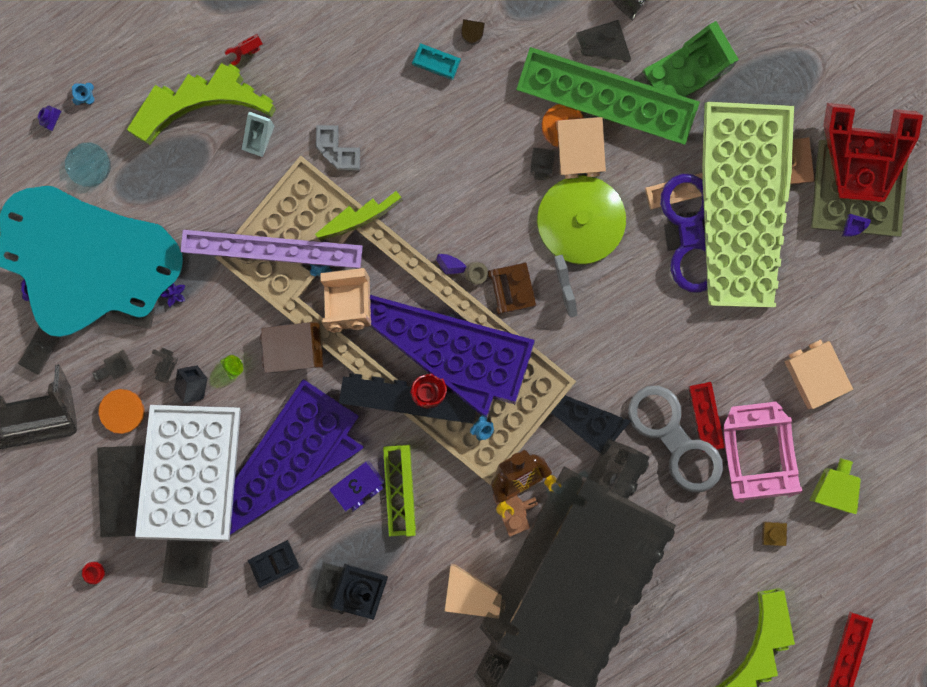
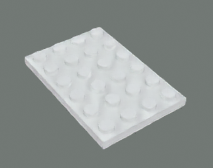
(188, 473)

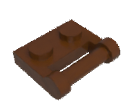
(519, 287)

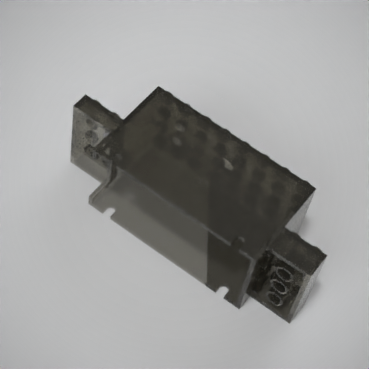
(575, 577)

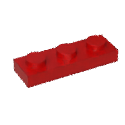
(706, 414)

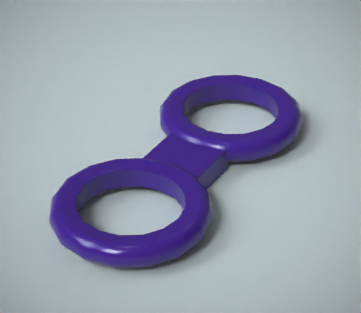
(690, 230)

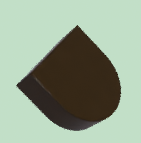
(472, 31)

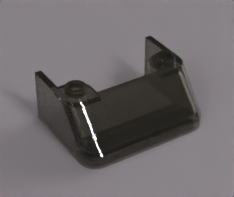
(39, 417)

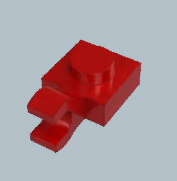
(249, 46)

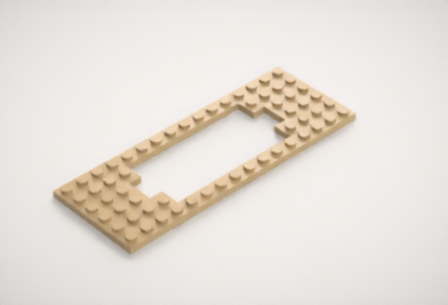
(305, 204)

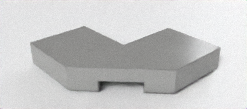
(327, 144)
(563, 278)

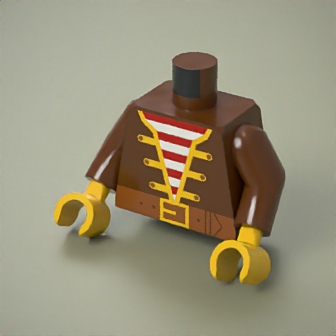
(518, 475)

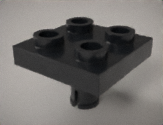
(359, 591)

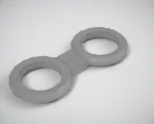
(675, 439)

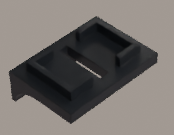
(284, 559)

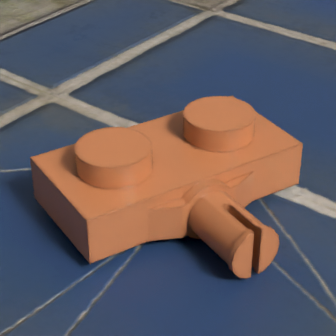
(518, 521)

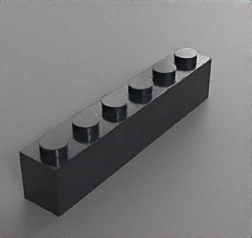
(397, 398)

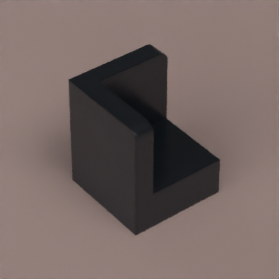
(190, 384)

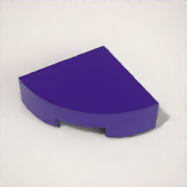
(855, 225)
(450, 264)

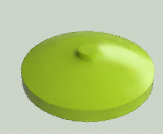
(581, 220)

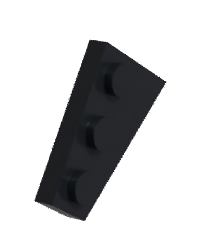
(589, 422)

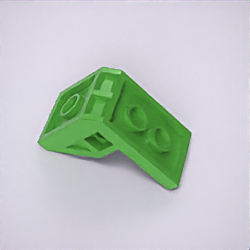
(695, 65)

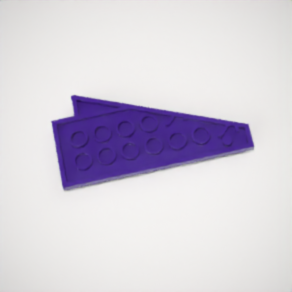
(469, 357)
(294, 452)

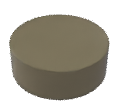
(476, 273)

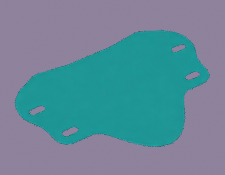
(83, 258)

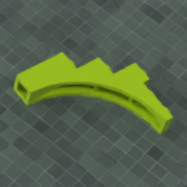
(224, 88)
(772, 633)

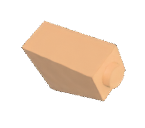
(469, 594)

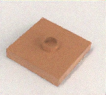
(801, 162)

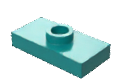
(436, 61)

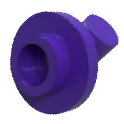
(48, 117)

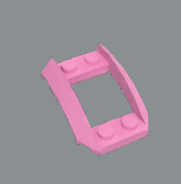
(766, 484)

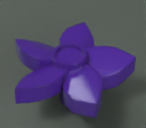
(173, 294)

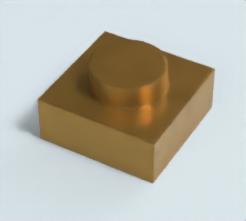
(774, 533)

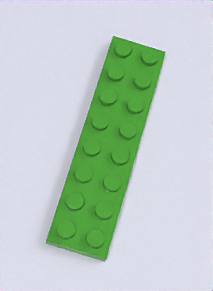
(607, 95)

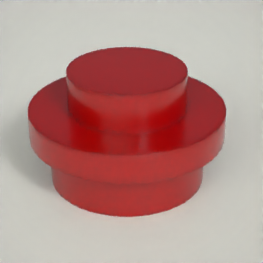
(93, 573)

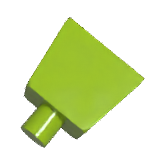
(838, 488)

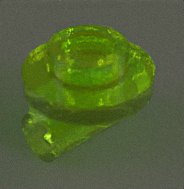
(232, 365)

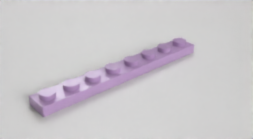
(271, 249)

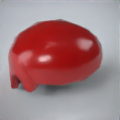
(428, 391)

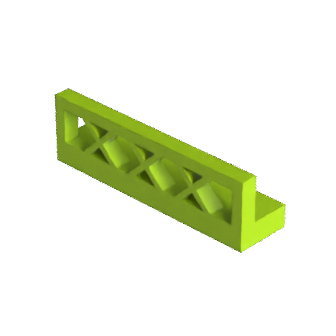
(407, 490)

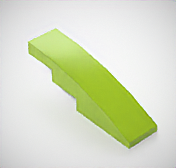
(351, 220)

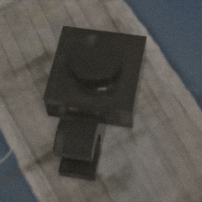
(116, 366)

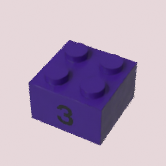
(357, 485)

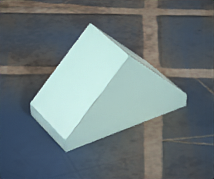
(257, 134)

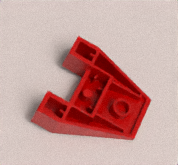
(868, 159)

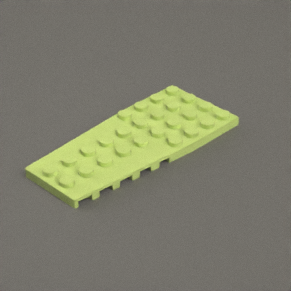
(745, 199)

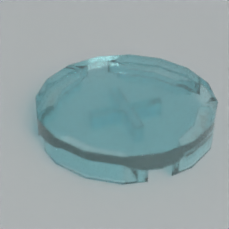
(87, 164)

